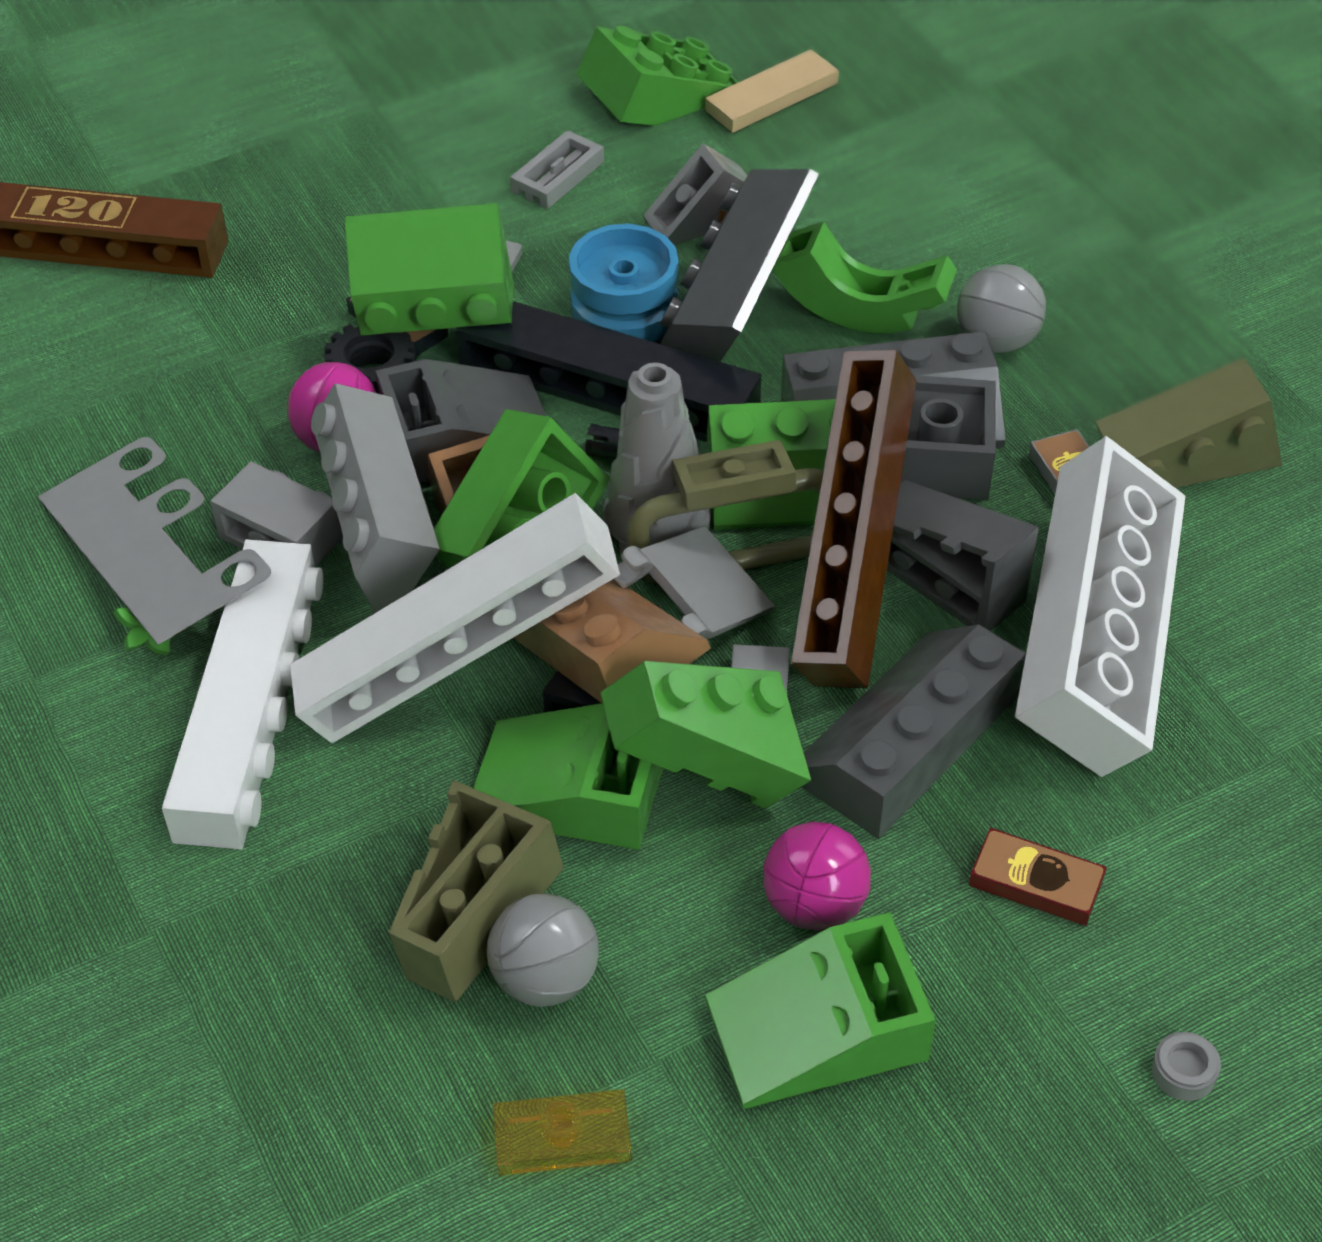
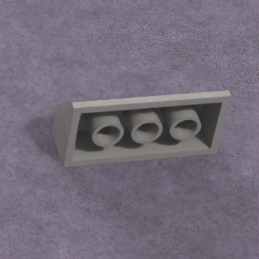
(374, 492)

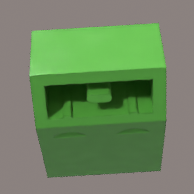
(651, 75)
(572, 775)
(823, 1013)

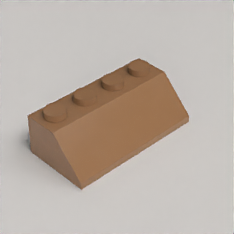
(609, 636)

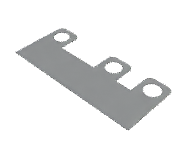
(134, 551)

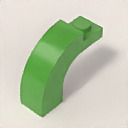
(854, 294)

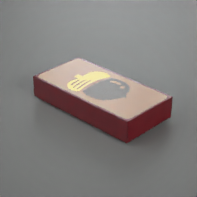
(1037, 876)

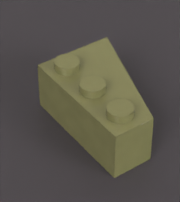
(1201, 428)
(475, 868)

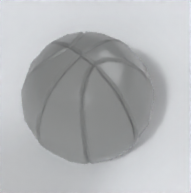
(1003, 304)
(542, 950)

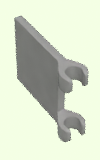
(699, 580)

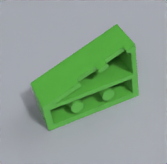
(711, 722)

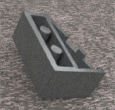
(961, 555)

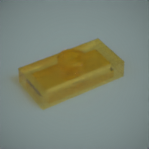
(561, 1132)

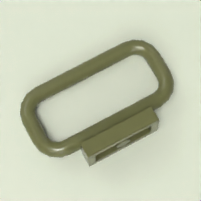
(729, 479)

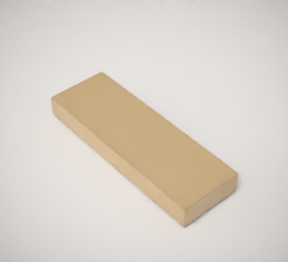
(771, 90)

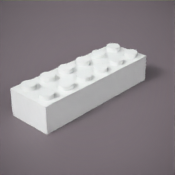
(1102, 609)

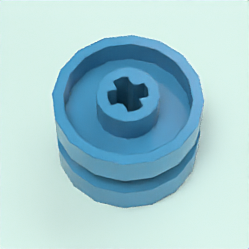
(624, 279)

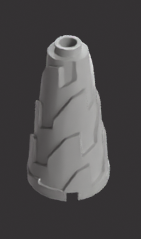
(651, 435)

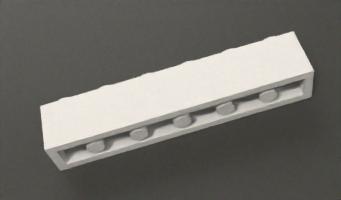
(454, 619)
(242, 700)

